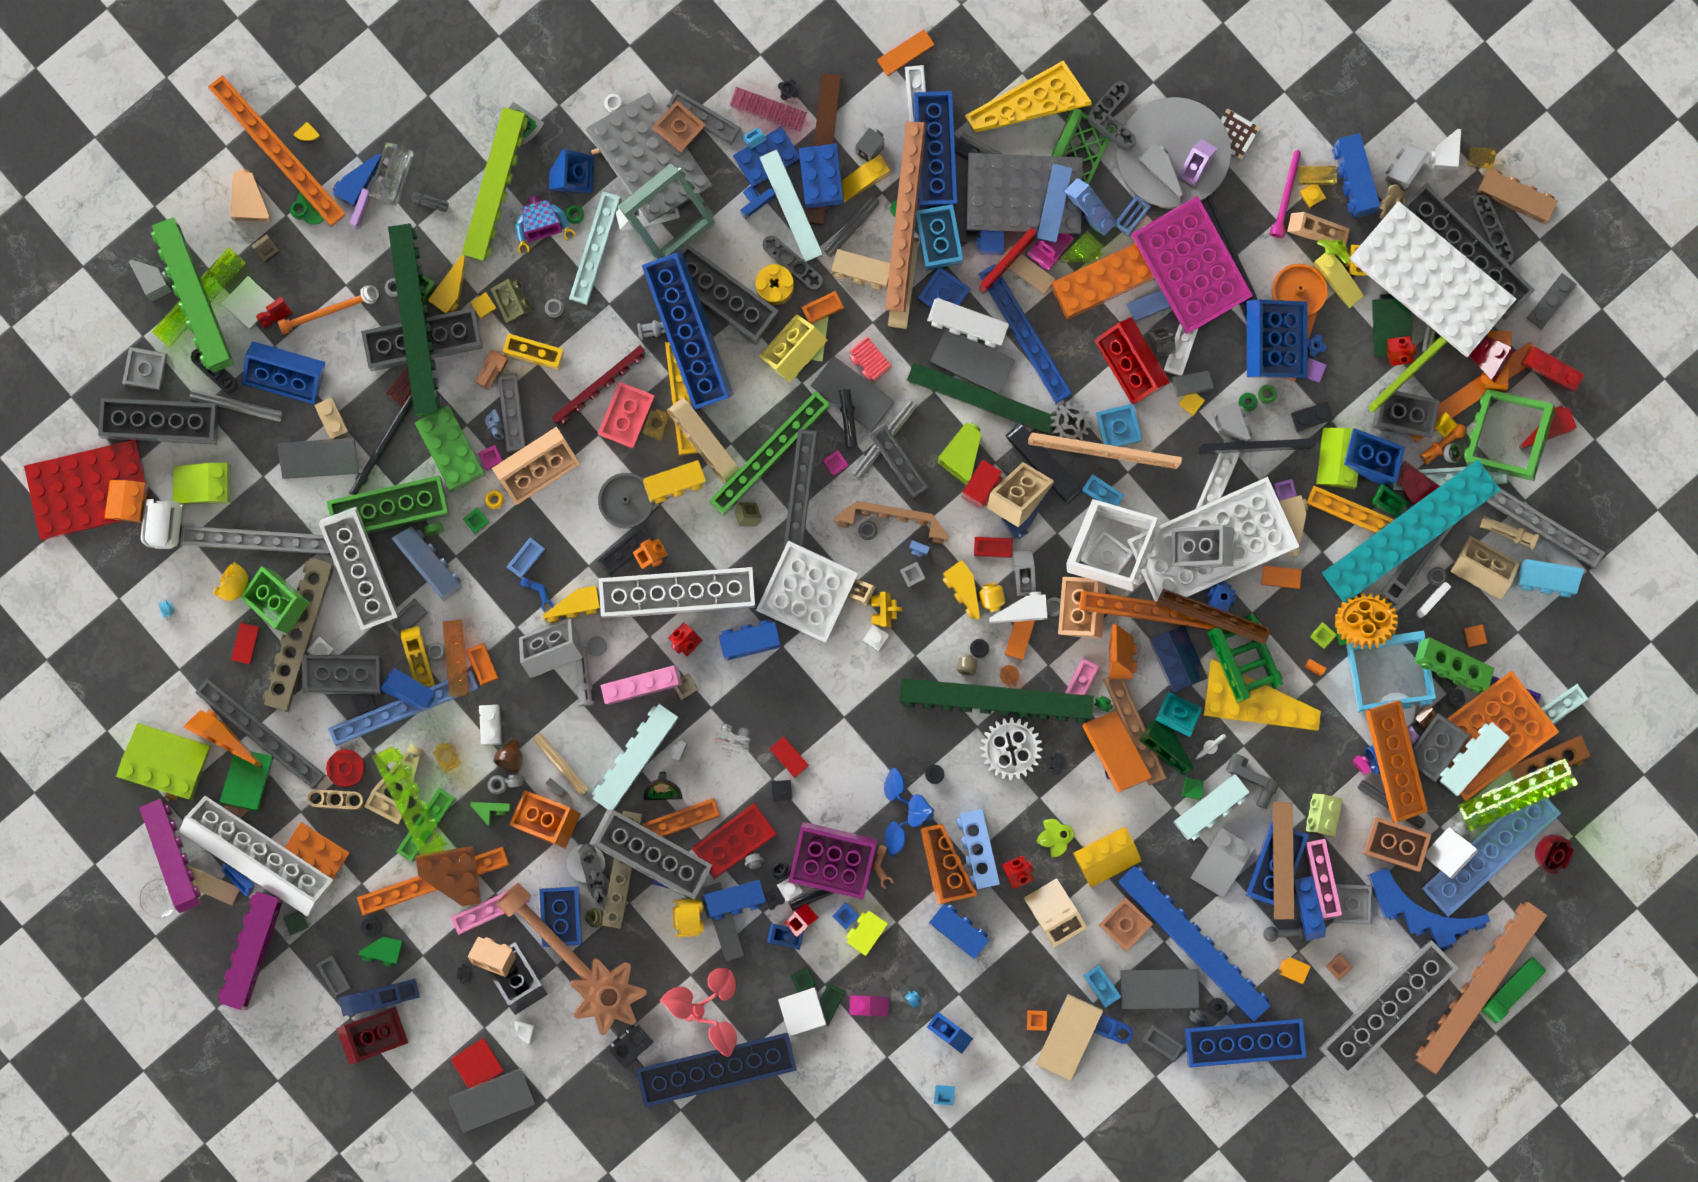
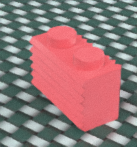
(870, 359)

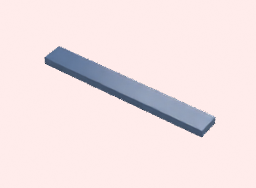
(390, 714)

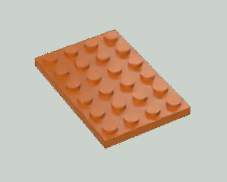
(1513, 712)

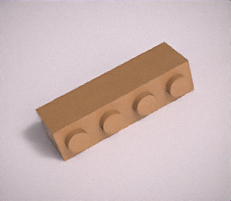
(1517, 196)

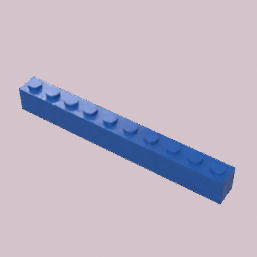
(1194, 944)

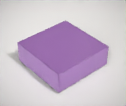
(1315, 370)
(1285, 489)

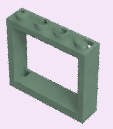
(650, 190)

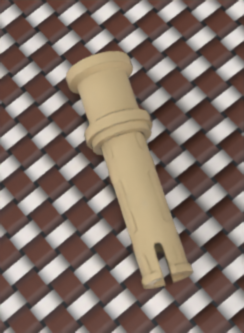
(1518, 535)

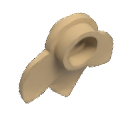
(1394, 195)

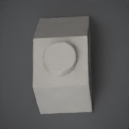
(1024, 572)

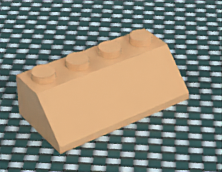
(536, 466)

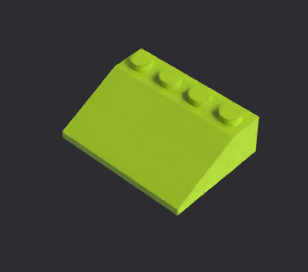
(164, 761)

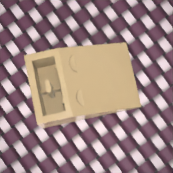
(1055, 913)

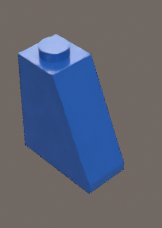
(407, 690)

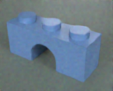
(1095, 211)

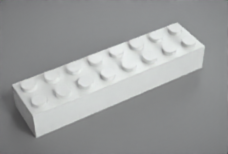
(676, 592)
(255, 855)

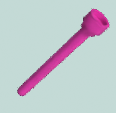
(1277, 229)

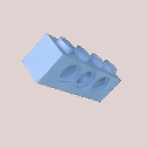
(977, 819)

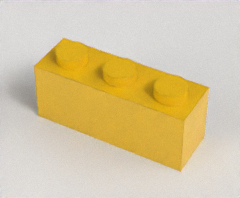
(533, 352)
(674, 482)

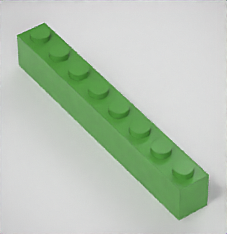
(769, 454)

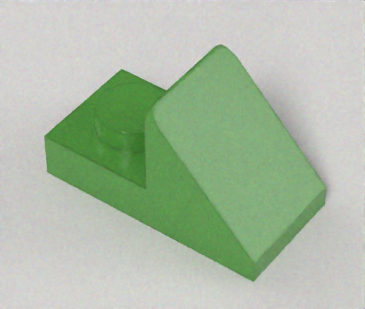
(484, 810)

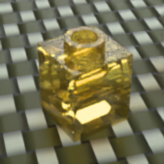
(656, 433)
(452, 763)

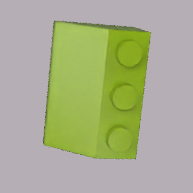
(1332, 457)

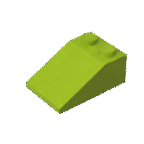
(202, 483)

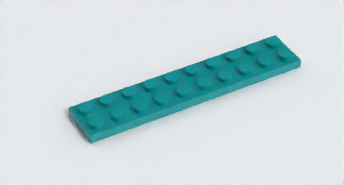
(1411, 531)

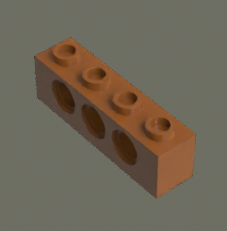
(1575, 746)

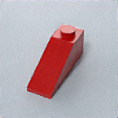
(1561, 424)

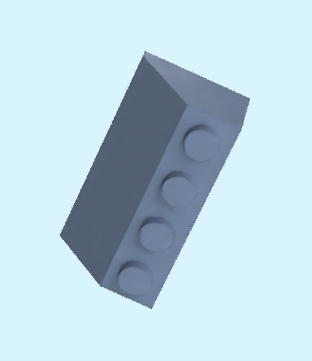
(427, 563)

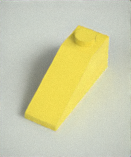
(1338, 279)

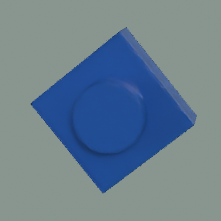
(845, 916)

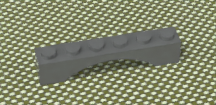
(1409, 570)

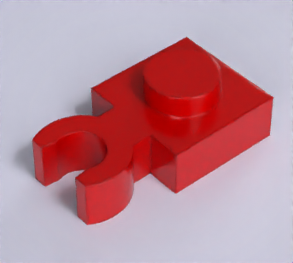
(275, 311)

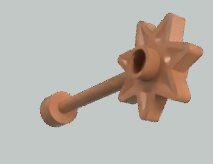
(604, 993)

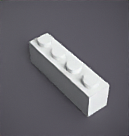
(968, 322)

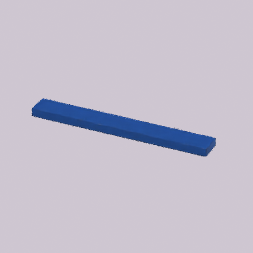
(1027, 338)

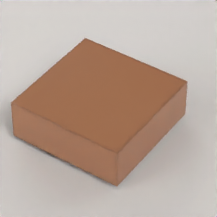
(1339, 966)

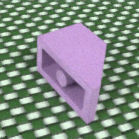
(1197, 162)

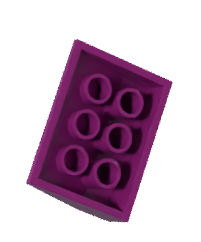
(832, 860)

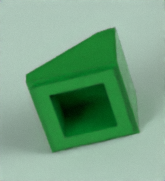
(1192, 788)

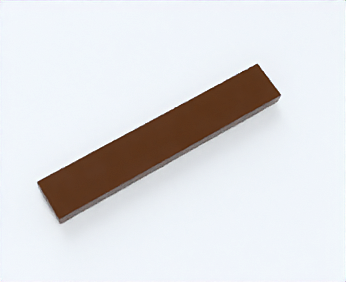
(1214, 616)

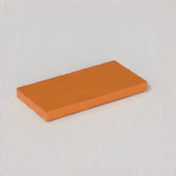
(1116, 751)

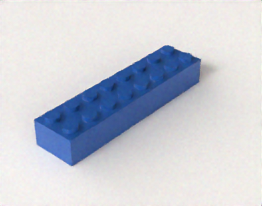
(687, 330)

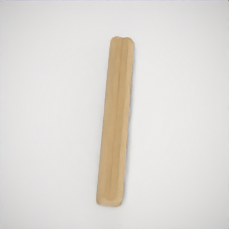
(559, 762)

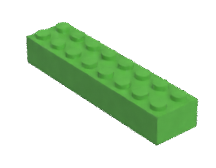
(193, 295)

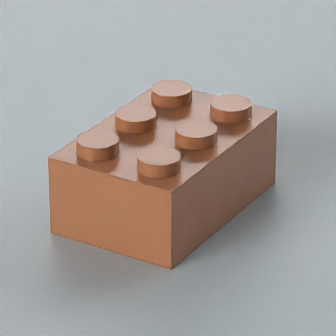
(1396, 844)

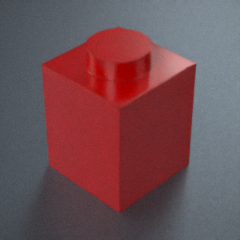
(801, 920)

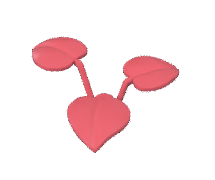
(680, 1005)

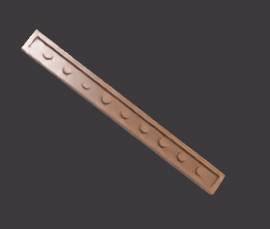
(905, 216)

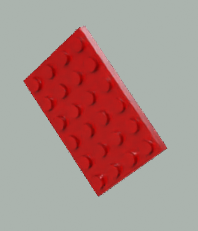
(73, 489)

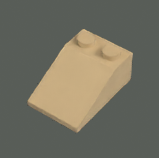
(1019, 494)

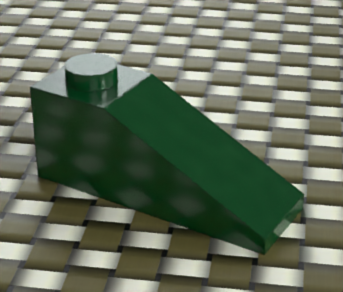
(1166, 745)

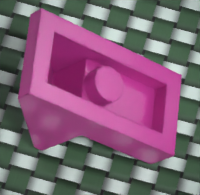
(869, 1005)

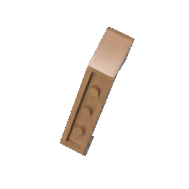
(847, 517)

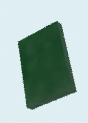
(1389, 321)

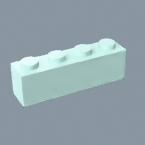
(1474, 759)
(1212, 806)

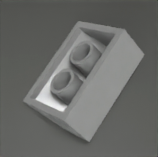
(550, 648)

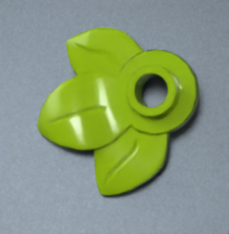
(1337, 248)
(1052, 837)

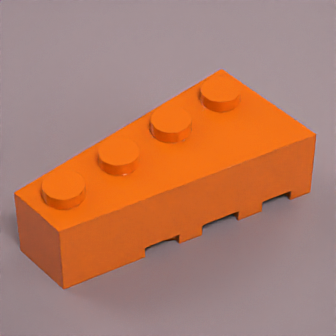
(945, 867)

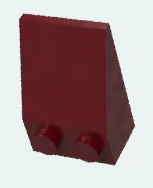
(372, 1035)

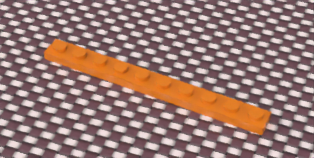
(276, 151)

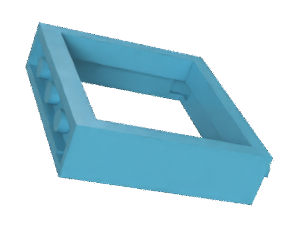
(1399, 639)

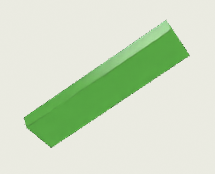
(437, 809)

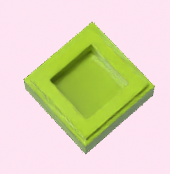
(1323, 635)

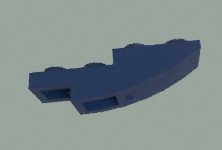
(379, 997)

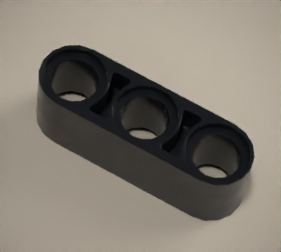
(219, 378)

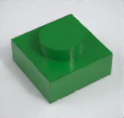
(476, 520)

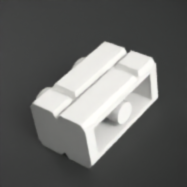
(490, 725)

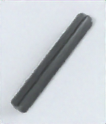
(851, 226)
(1381, 797)

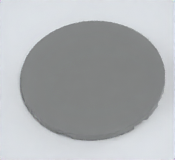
(1177, 127)

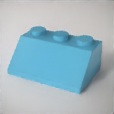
(1549, 578)

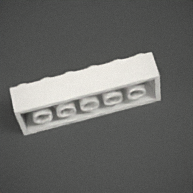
(358, 568)

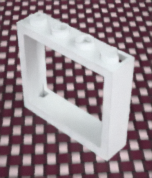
(1119, 514)

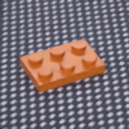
(317, 850)

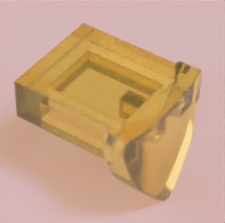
(1481, 157)

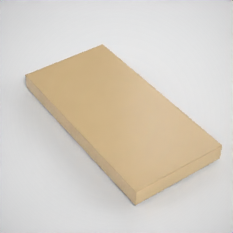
(1069, 1037)

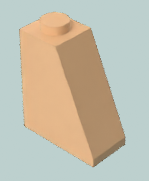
(246, 199)

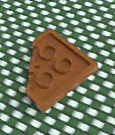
(452, 874)

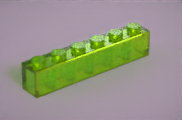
(214, 281)

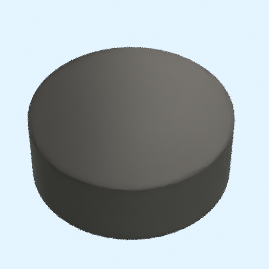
(597, 646)

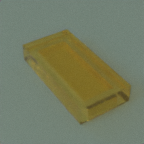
(1317, 175)

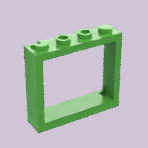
(1540, 440)

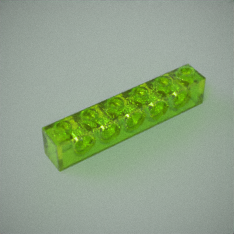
(382, 760)
(1517, 794)

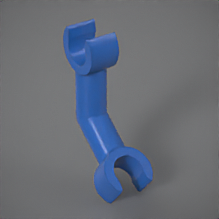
(538, 587)

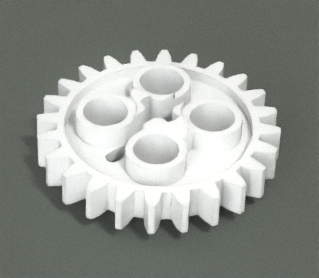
(1028, 745)

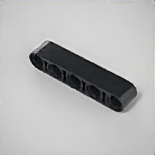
(1044, 463)

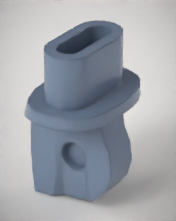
(495, 425)

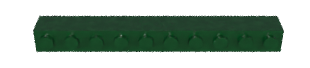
(413, 320)
(996, 699)

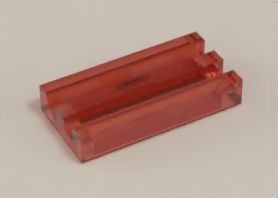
(396, 397)

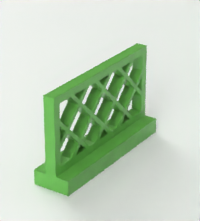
(1067, 135)

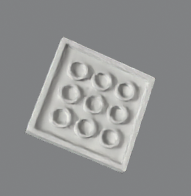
(807, 591)

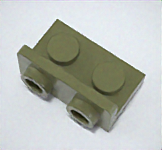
(511, 299)

